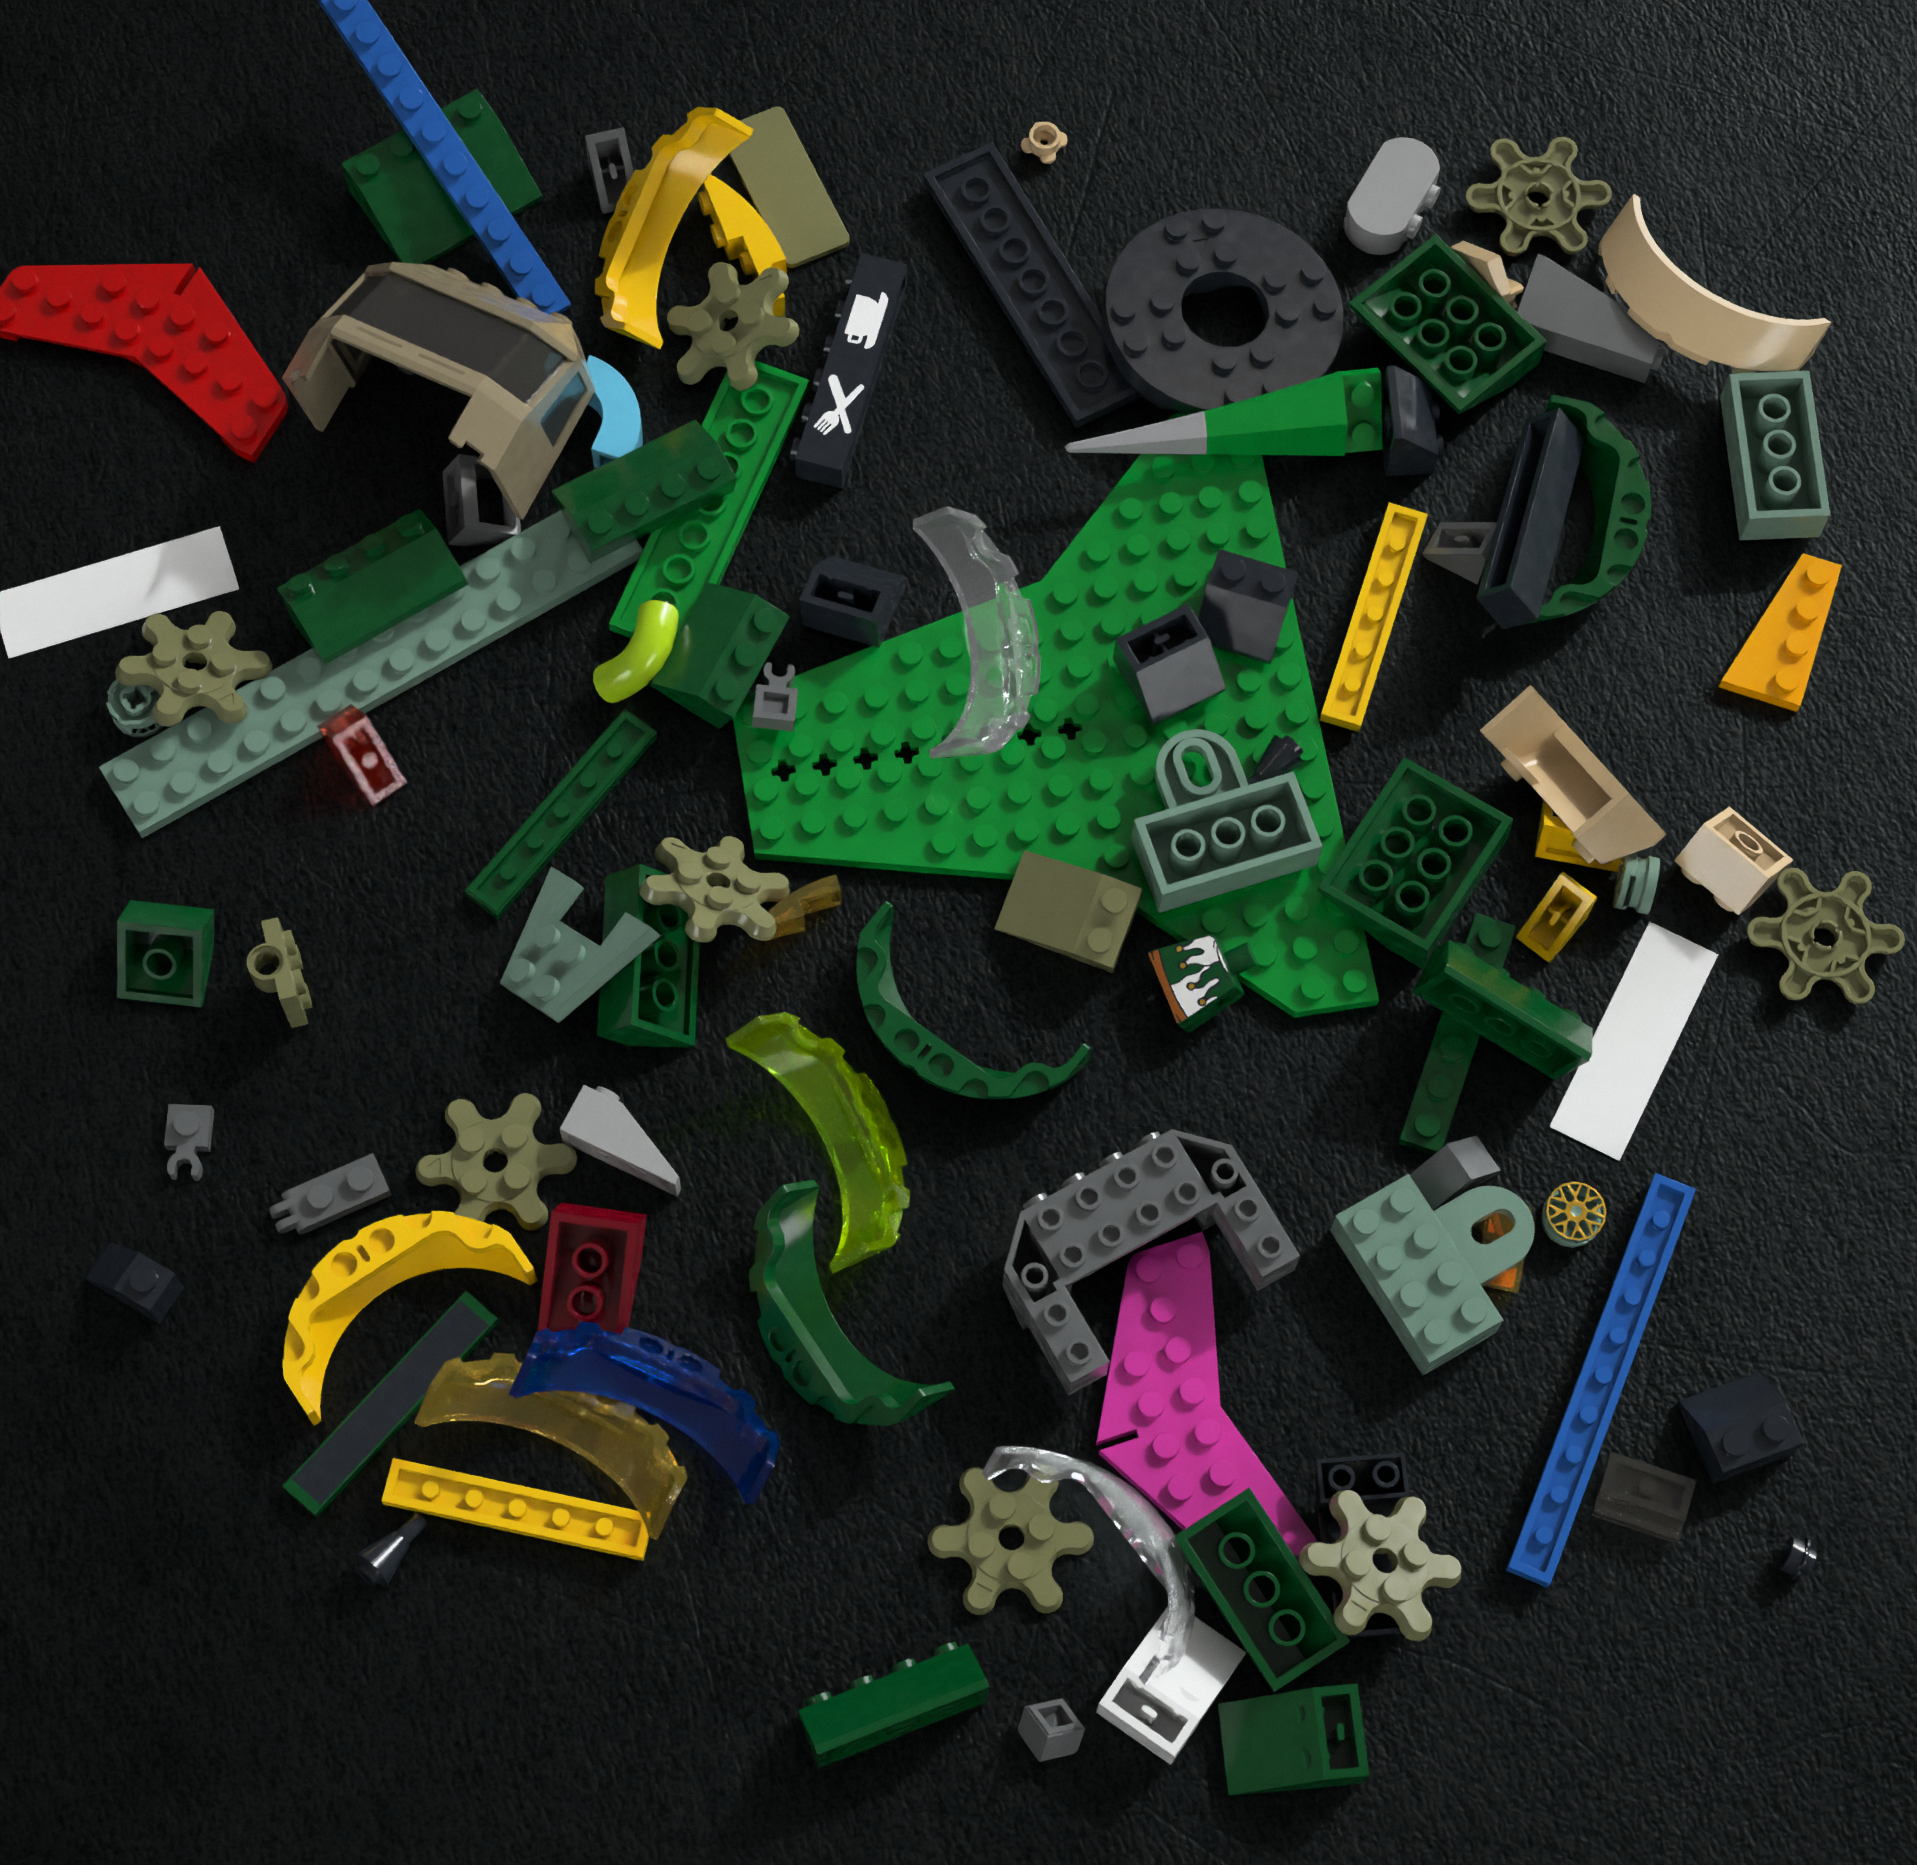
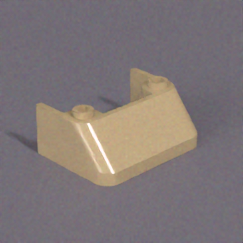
(1570, 780)

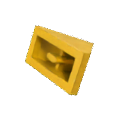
(1557, 917)

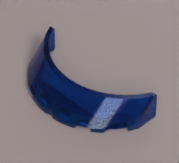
(661, 1381)

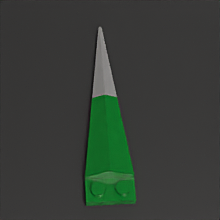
(1310, 419)

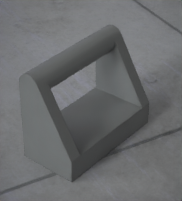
(462, 506)

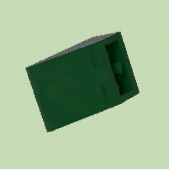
(1294, 1740)

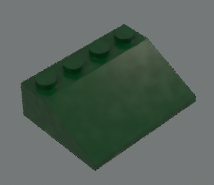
(409, 202)
(1450, 326)
(1415, 861)

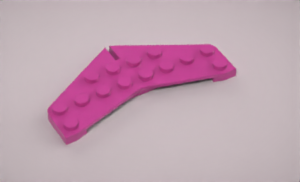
(1169, 1396)

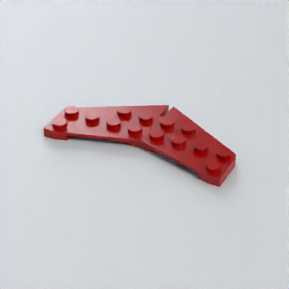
(180, 339)

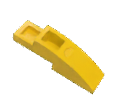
(741, 232)

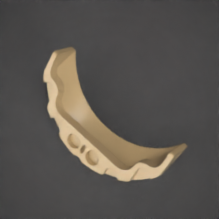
(1692, 317)

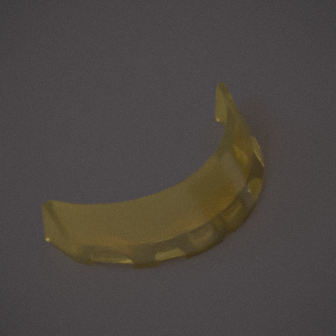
(587, 1423)

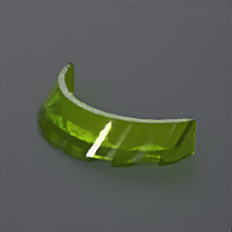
(850, 1122)

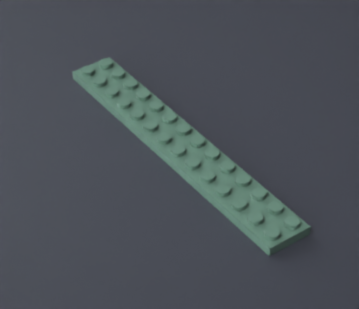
(208, 756)

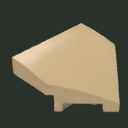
(1490, 269)

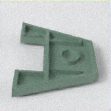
(559, 966)

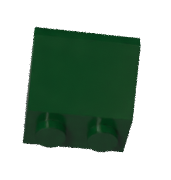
(164, 953)

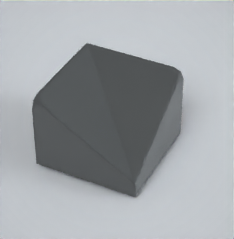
(1050, 1729)

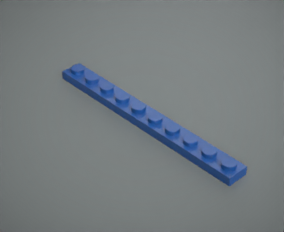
(445, 154)
(1600, 1381)

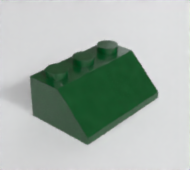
(720, 652)

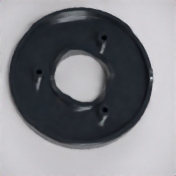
(1201, 254)

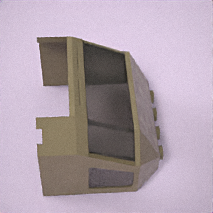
(502, 352)

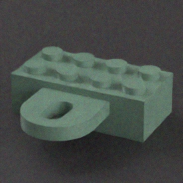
(1220, 832)
(1429, 1267)

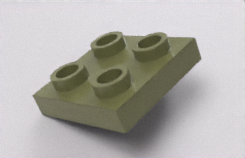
(288, 978)

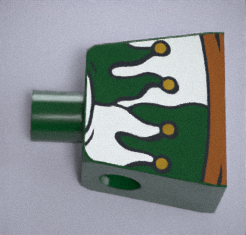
(1201, 977)

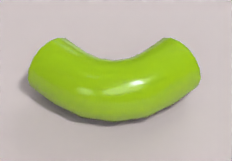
(643, 655)

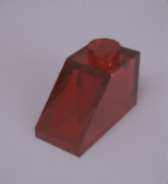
(362, 753)

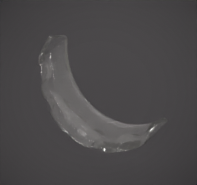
(999, 633)
(1140, 1526)

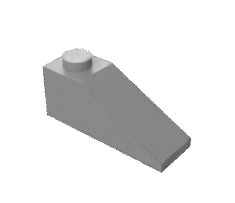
(611, 1134)

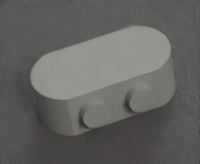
(1392, 196)

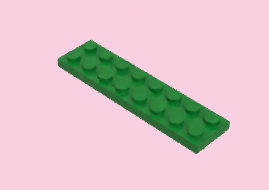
(699, 546)

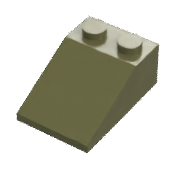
(1069, 910)

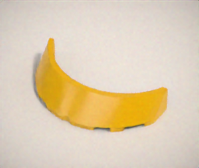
(649, 215)
(374, 1263)

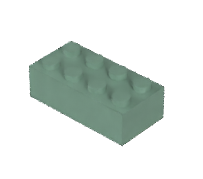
(1774, 455)

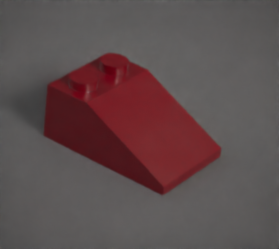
(591, 1267)

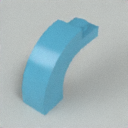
(619, 413)

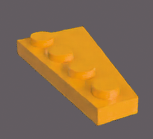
(1784, 643)

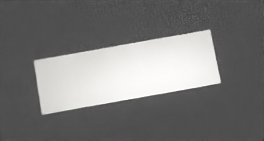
(115, 592)
(1634, 1041)

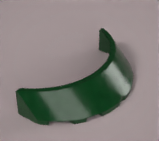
(1620, 508)
(925, 1052)
(803, 1331)

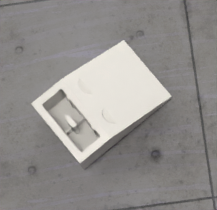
(1173, 1704)

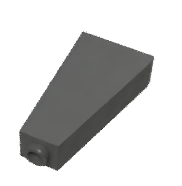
(1586, 323)

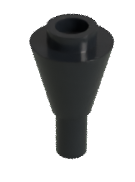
(1278, 759)
(382, 1558)

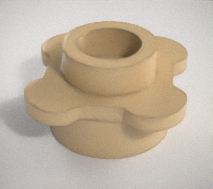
(1044, 132)

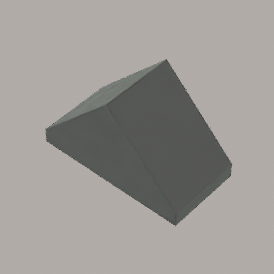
(609, 166)
(1461, 547)
(1454, 1171)

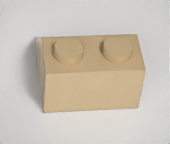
(1732, 861)

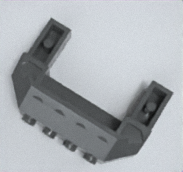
(1119, 1211)

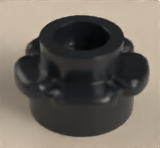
(1797, 1557)

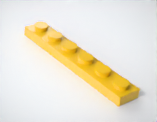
(1373, 617)
(516, 1509)

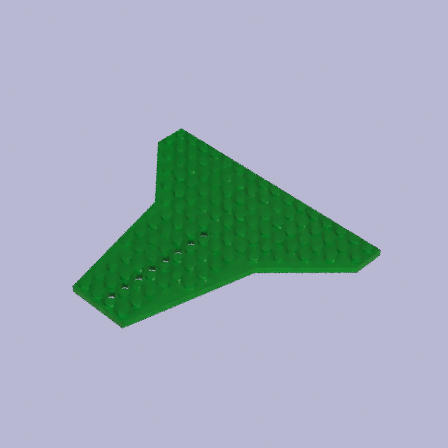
(1077, 797)

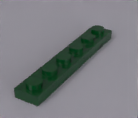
(1451, 1052)

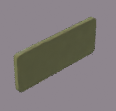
(788, 189)

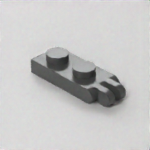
(331, 1196)

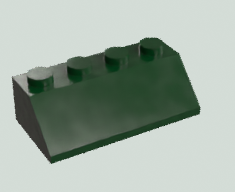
(645, 490)
(372, 586)
(656, 992)
(1504, 1010)
(1260, 1589)
(893, 1704)

